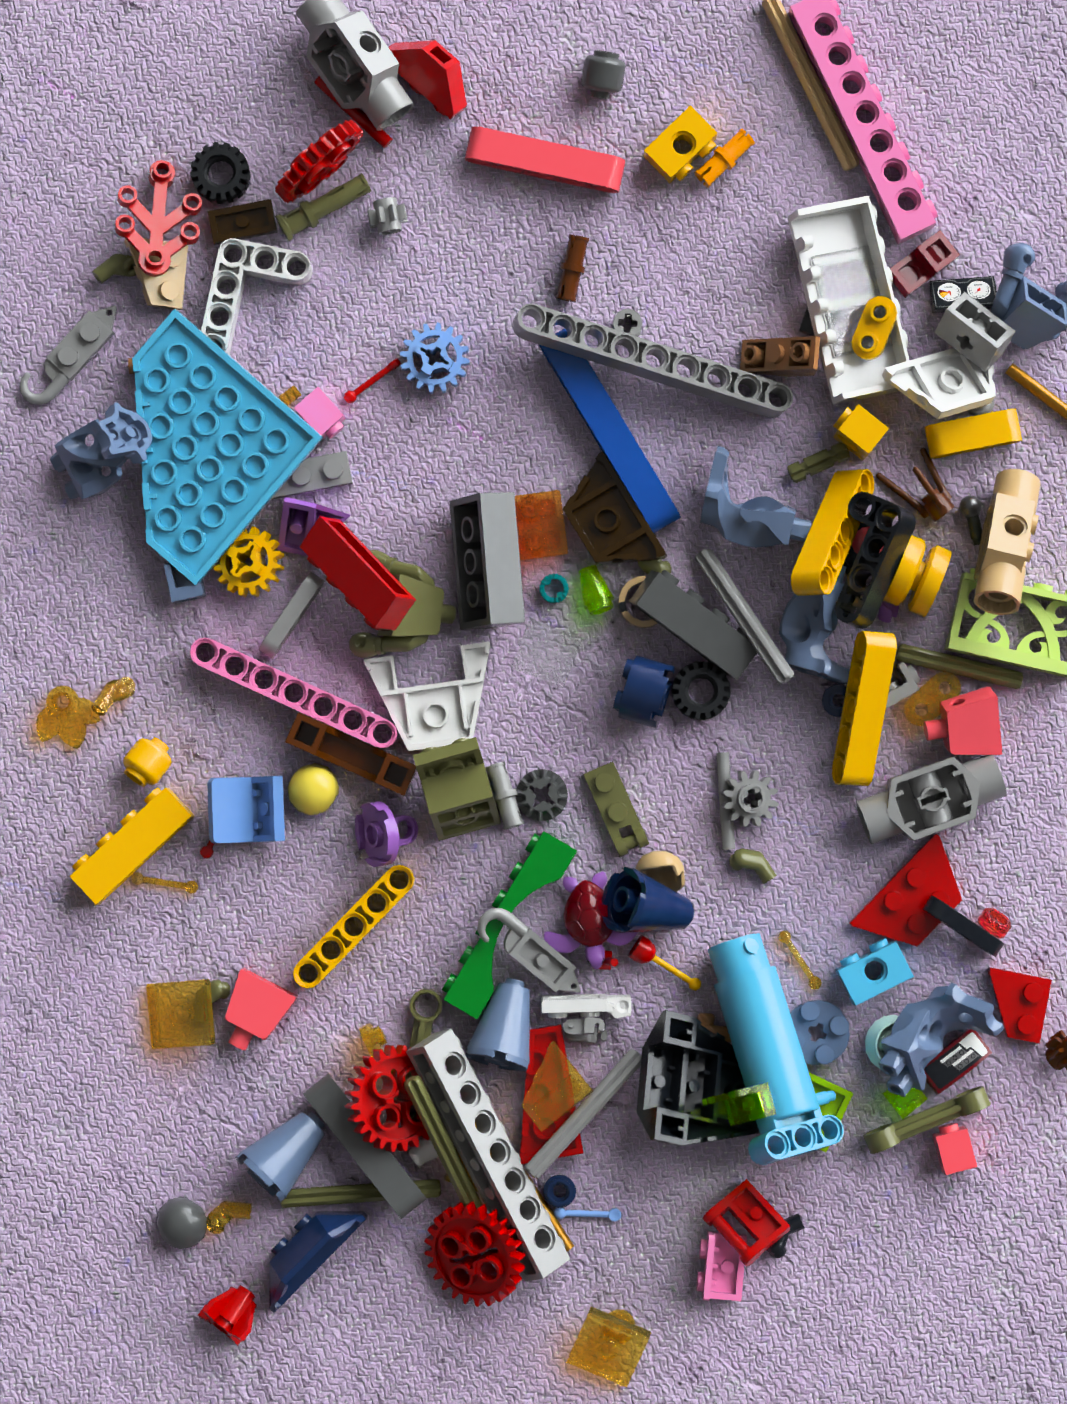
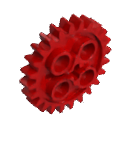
(319, 161)
(369, 1103)
(465, 1227)

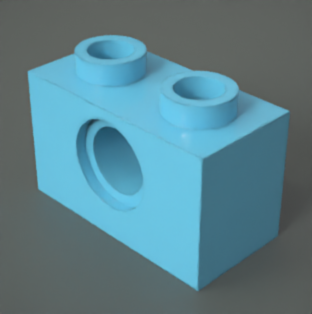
(893, 971)

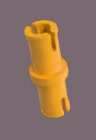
(724, 157)

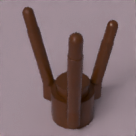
(936, 502)

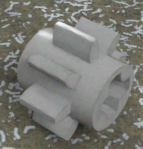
(387, 216)

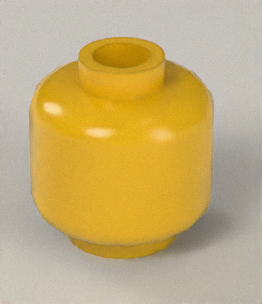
(147, 761)

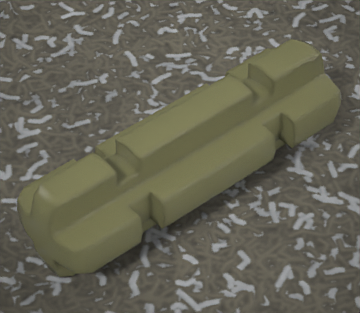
(818, 462)

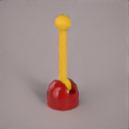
(644, 952)

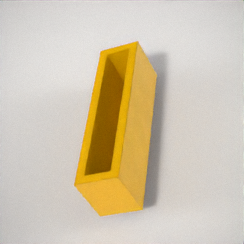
(132, 845)

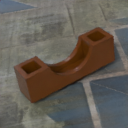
(351, 754)

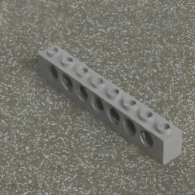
(475, 1147)

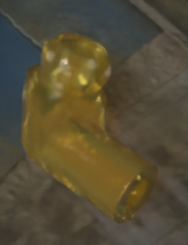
(113, 692)
(225, 1212)

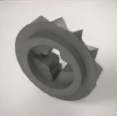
(526, 797)

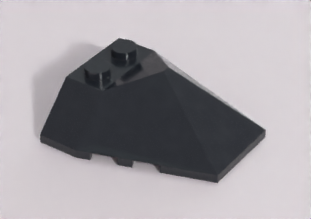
(678, 1070)

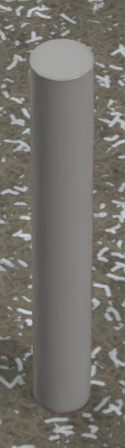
(727, 826)

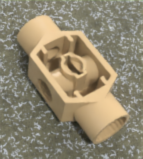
(1006, 542)

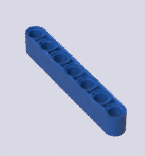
(613, 436)

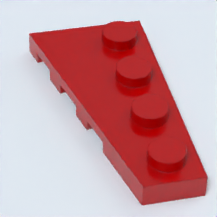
(532, 1138)

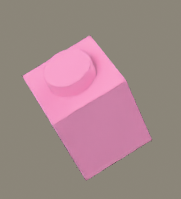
(321, 413)

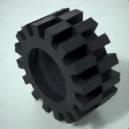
(214, 154)
(711, 673)

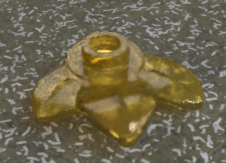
(68, 721)

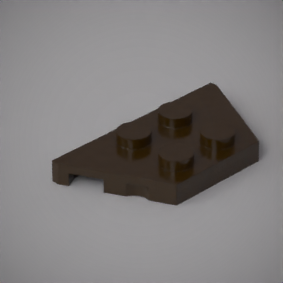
(610, 519)

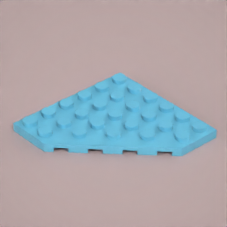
(215, 445)

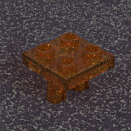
(540, 525)

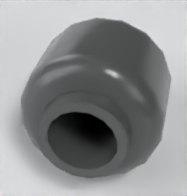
(603, 73)

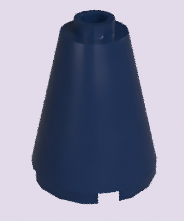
(644, 904)

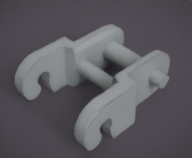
(584, 1030)

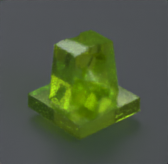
(906, 1104)

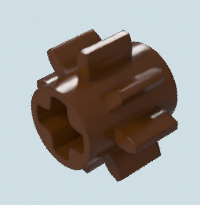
(1057, 1051)

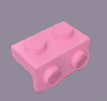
(722, 1269)

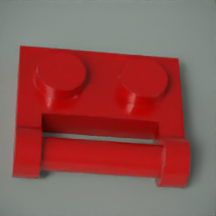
(754, 1215)

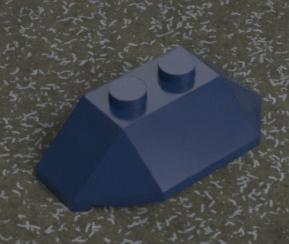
(307, 1250)

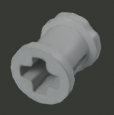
(635, 320)

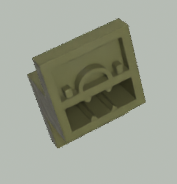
(456, 788)

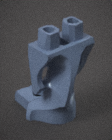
(116, 439)
(752, 523)
(805, 627)
(914, 1046)

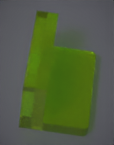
(746, 1103)

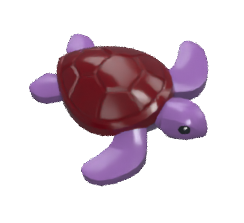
(585, 922)

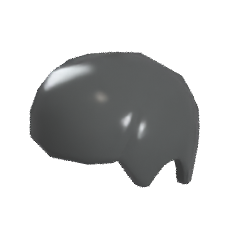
(181, 1223)

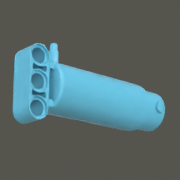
(770, 1052)

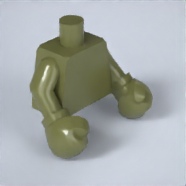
(419, 622)

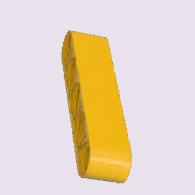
(830, 535)
(864, 708)
(339, 933)

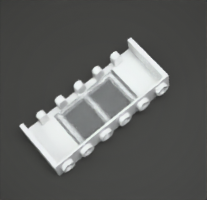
(839, 273)

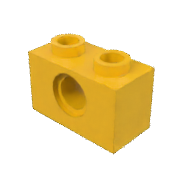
(686, 127)
(859, 431)

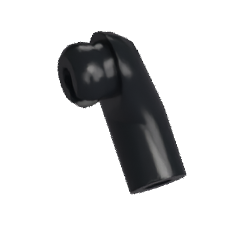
(778, 1249)

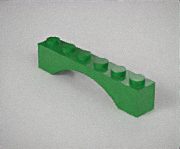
(474, 982)

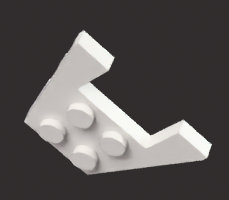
(433, 712)

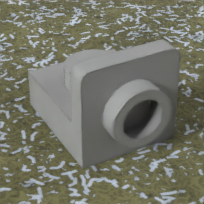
(898, 692)

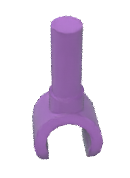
(886, 612)

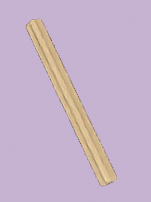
(811, 84)

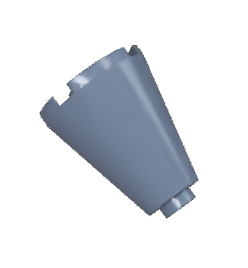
(504, 1029)
(283, 1154)

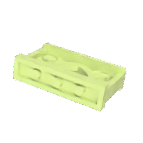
(976, 640)

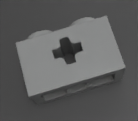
(974, 331)

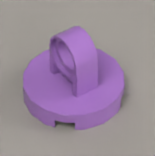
(379, 835)

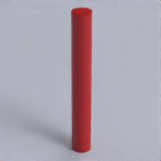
(358, 116)

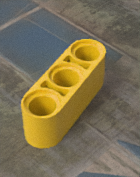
(973, 433)

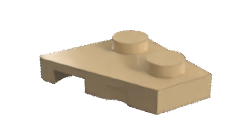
(166, 289)

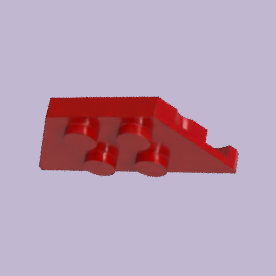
(899, 905)

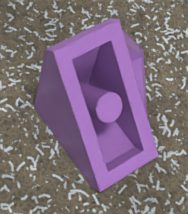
(298, 520)

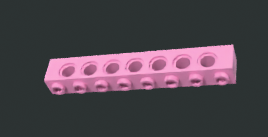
(903, 223)

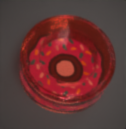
(994, 922)

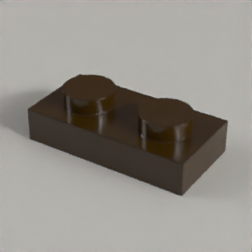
(242, 221)

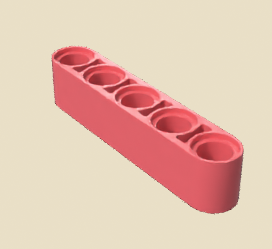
(545, 159)

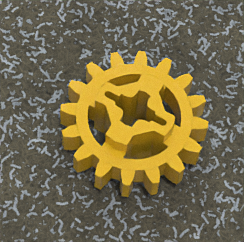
(242, 572)

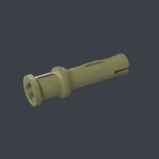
(310, 212)

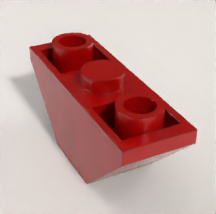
(433, 74)

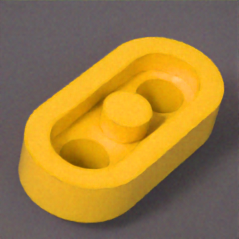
(874, 327)

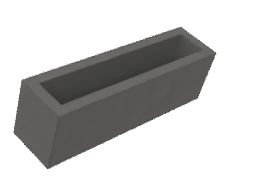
(693, 623)

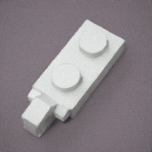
(587, 1004)

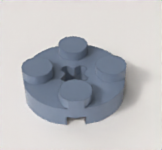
(835, 1027)

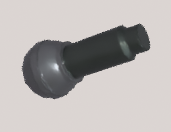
(970, 507)

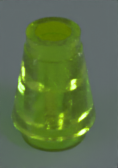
(595, 592)

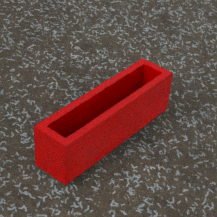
(357, 574)

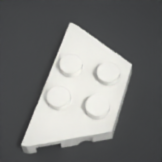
(943, 383)

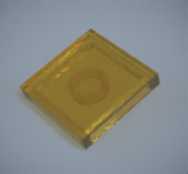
(180, 1014)
(608, 1347)

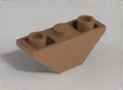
(781, 356)

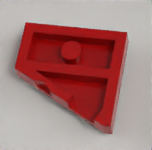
(1021, 1003)

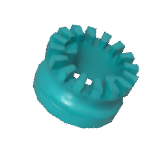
(547, 581)

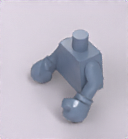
(1025, 305)

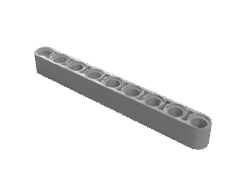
(637, 364)

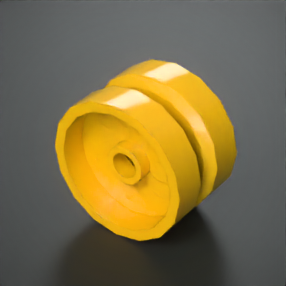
(919, 576)

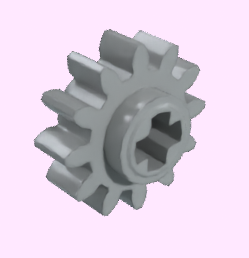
(759, 805)

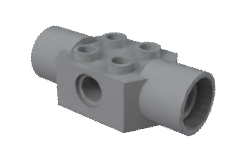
(354, 61)
(931, 798)

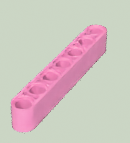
(282, 681)

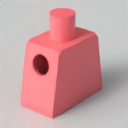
(968, 724)
(256, 1008)

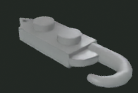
(72, 354)
(532, 951)

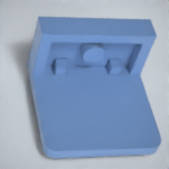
(246, 809)

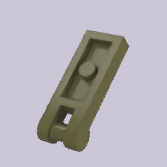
(615, 807)

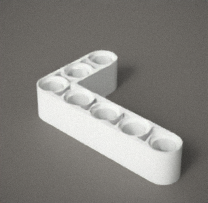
(237, 272)

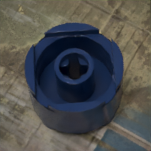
(644, 691)

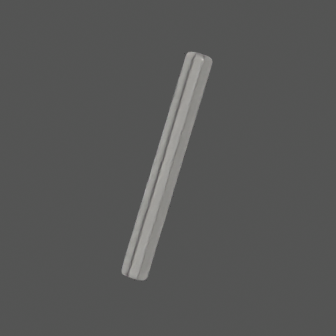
(744, 616)
(584, 1114)

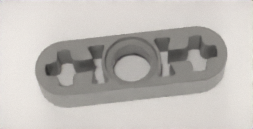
(291, 615)

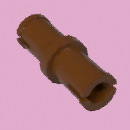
(572, 268)

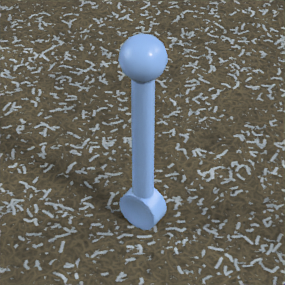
(614, 1213)

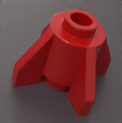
(231, 1313)

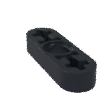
(963, 926)

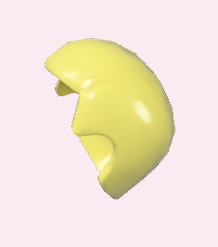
(313, 789)

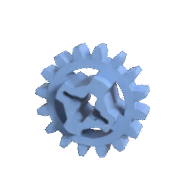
(441, 345)

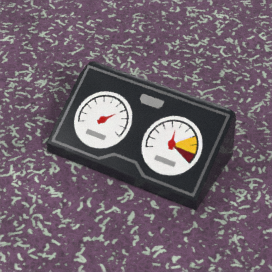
(945, 292)

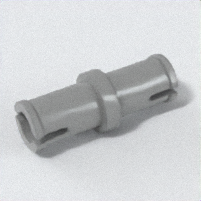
(504, 795)

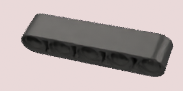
(376, 1163)

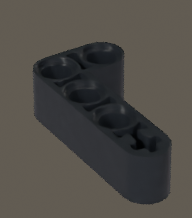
(868, 560)

